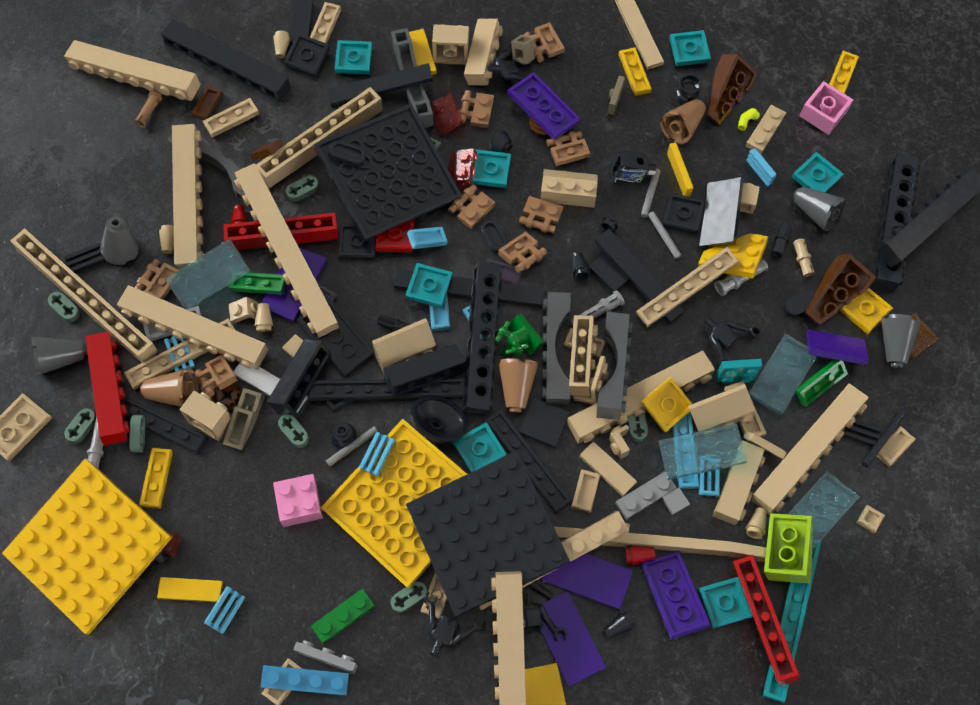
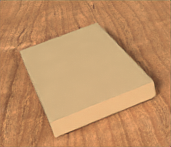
(19, 425)

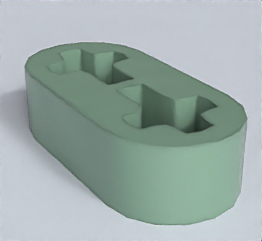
(302, 189)
(61, 309)
(80, 426)
(296, 427)
(642, 427)
(137, 433)
(412, 601)

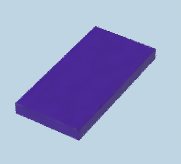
(544, 106)
(285, 305)
(592, 579)
(675, 595)
(576, 654)

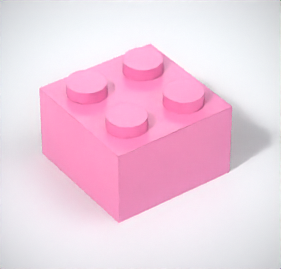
(826, 107)
(298, 500)

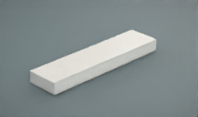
(259, 379)

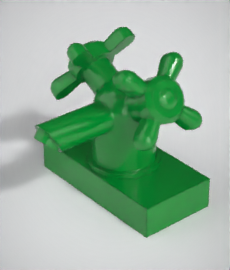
(520, 333)

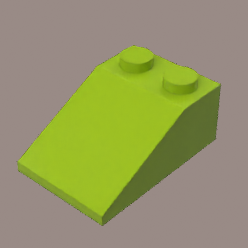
(789, 548)

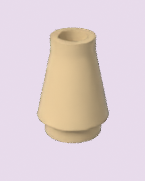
(281, 43)
(167, 238)
(263, 318)
(757, 525)

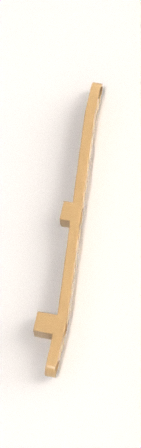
(674, 544)

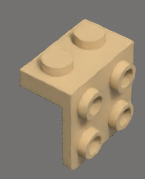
(600, 375)

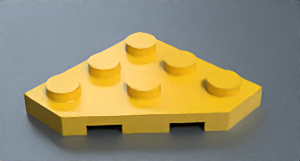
(748, 252)

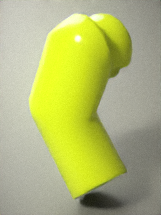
(746, 116)

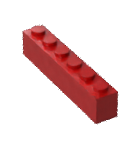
(303, 229)
(106, 388)
(766, 621)

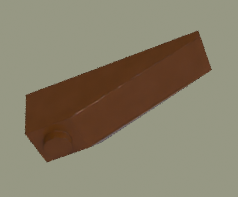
(730, 82)
(840, 285)

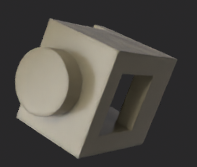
(523, 49)

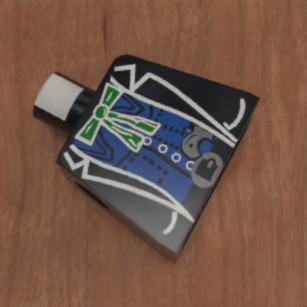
(631, 167)

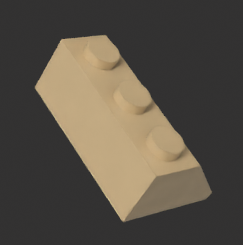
(569, 188)
(404, 344)
(723, 409)

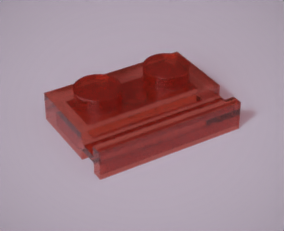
(446, 114)
(462, 166)

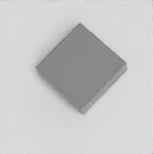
(675, 501)

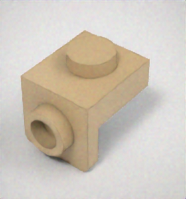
(243, 309)
(617, 442)

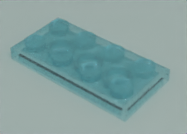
(208, 274)
(782, 374)
(702, 451)
(826, 504)

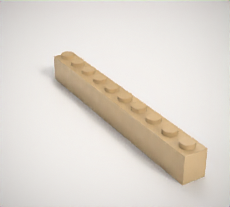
(287, 251)
(84, 296)

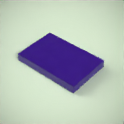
(837, 347)

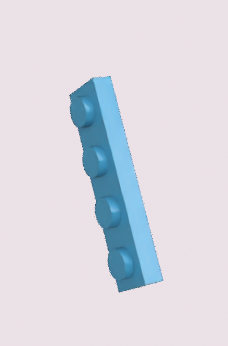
(304, 680)

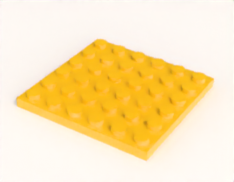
(376, 508)
(87, 546)

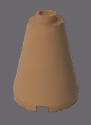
(683, 121)
(517, 382)
(170, 388)

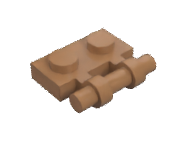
(548, 39)
(482, 109)
(570, 151)
(476, 210)
(541, 210)
(518, 248)
(158, 286)
(221, 374)

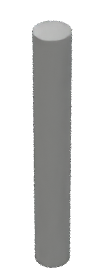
(650, 193)
(665, 236)
(348, 449)

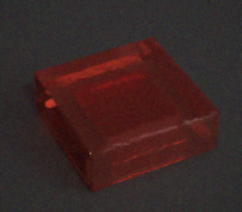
(173, 545)

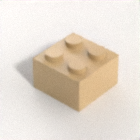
(450, 44)
(206, 415)

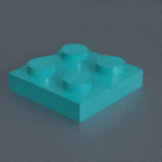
(690, 48)
(353, 57)
(491, 168)
(817, 174)
(429, 285)
(738, 371)
(479, 447)
(725, 603)

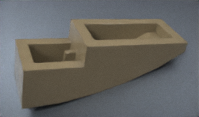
(244, 418)

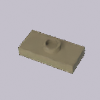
(615, 94)

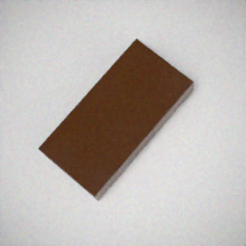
(207, 103)
(267, 149)

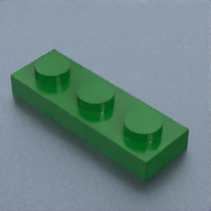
(259, 283)
(821, 382)
(342, 616)

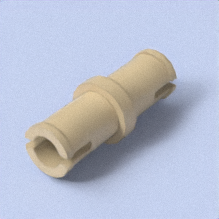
(804, 257)

